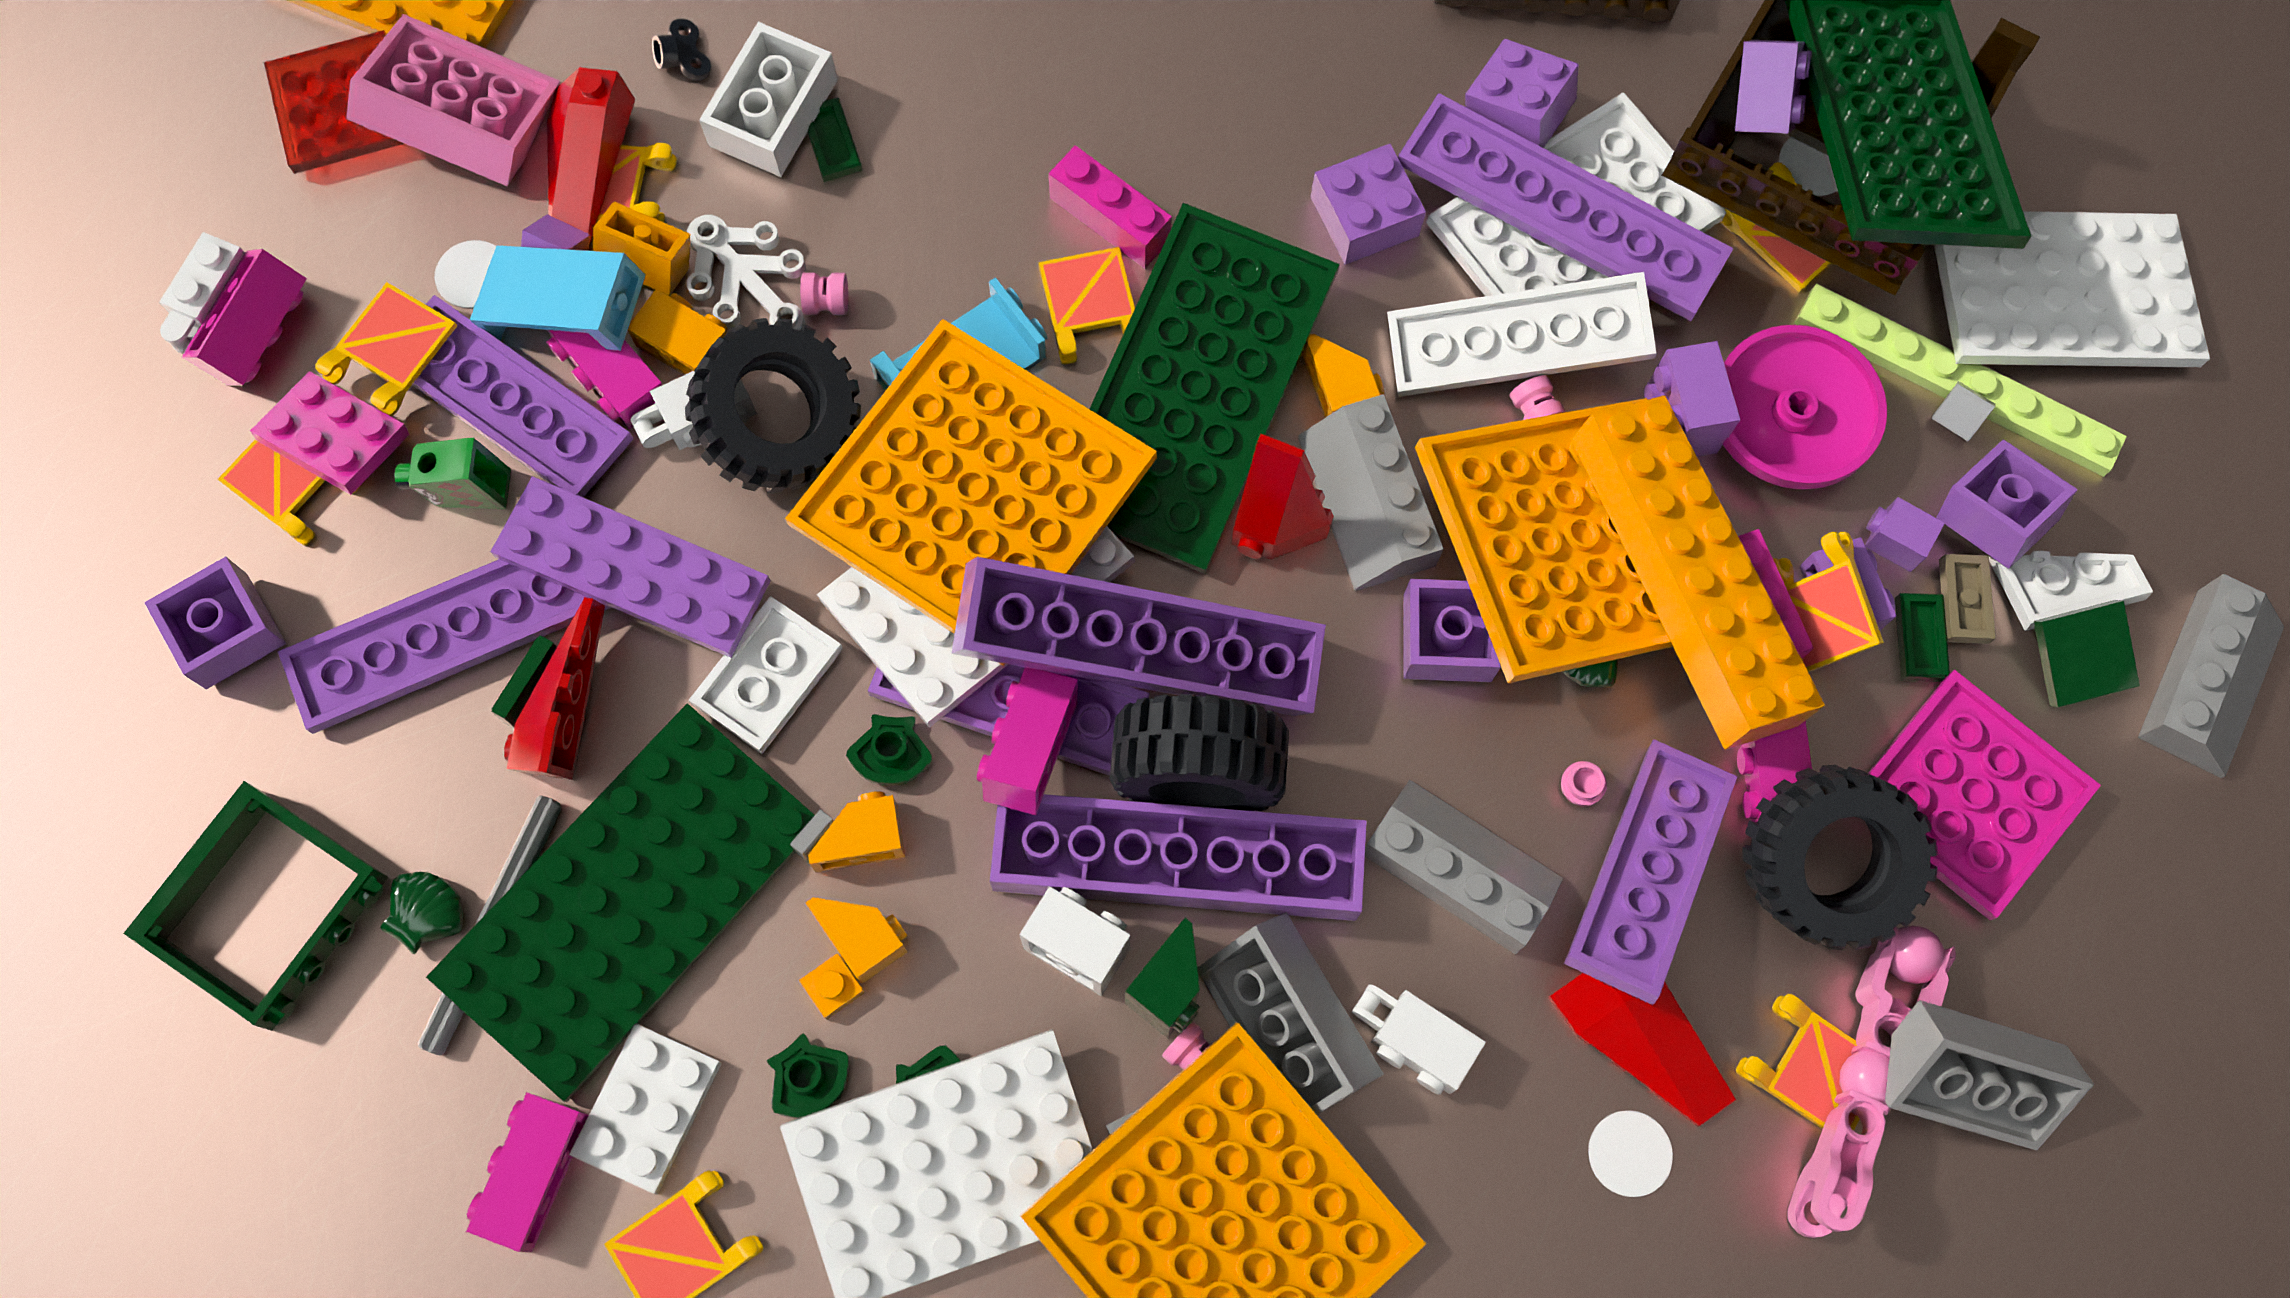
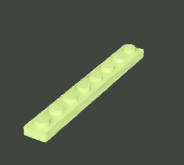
(1936, 370)

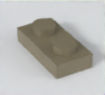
(1967, 598)

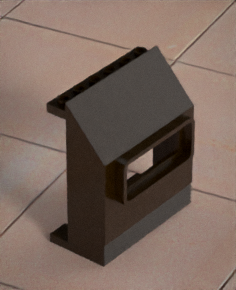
(1714, 172)

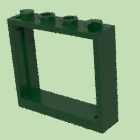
(200, 868)

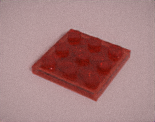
(312, 104)

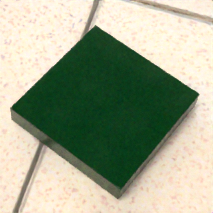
(2086, 653)

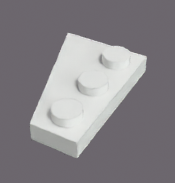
(2055, 585)

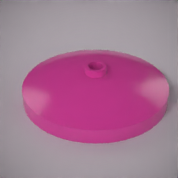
(1804, 407)

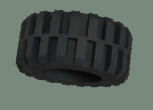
(803, 361)
(1199, 753)
(1885, 891)

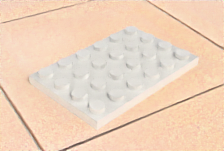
(1610, 144)
(2076, 295)
(917, 650)
(936, 1166)

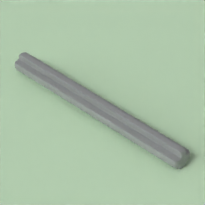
(522, 856)

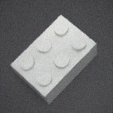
(769, 99)

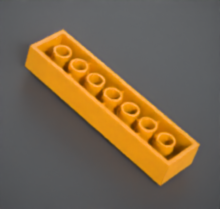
(1696, 572)

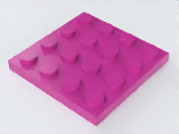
(1987, 789)

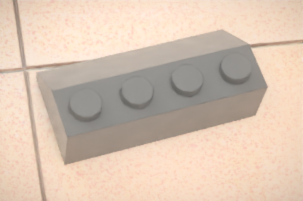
(1372, 494)
(2214, 675)
(1463, 867)
(1290, 1012)
(1982, 1076)

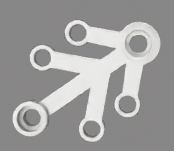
(741, 268)

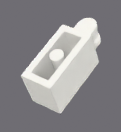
(197, 288)
(670, 406)
(1420, 1039)

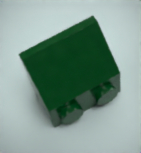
(1168, 984)

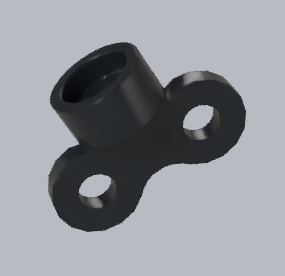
(681, 50)

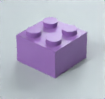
(1771, 86)
(1524, 91)
(1367, 204)
(1698, 394)
(2006, 503)
(215, 623)
(1445, 633)

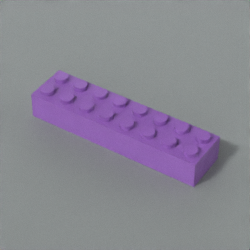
(1136, 637)
(1183, 856)

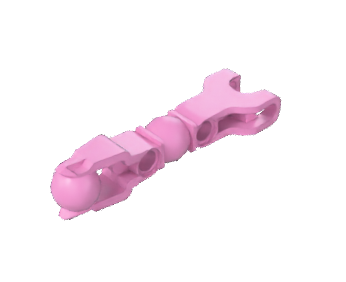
(1844, 1160)

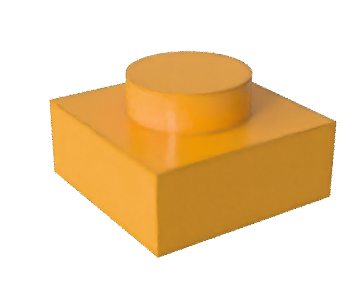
(831, 986)

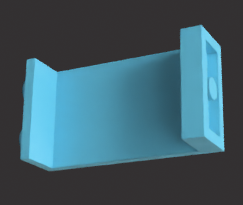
(559, 292)
(995, 323)

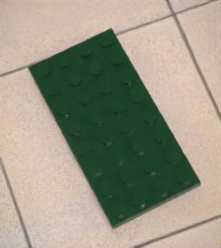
(1907, 124)
(1207, 374)
(623, 902)

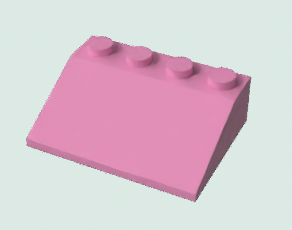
(451, 99)

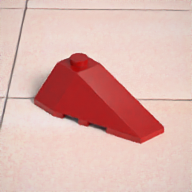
(584, 143)
(1279, 503)
(553, 719)
(1648, 1042)

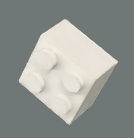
(1076, 939)

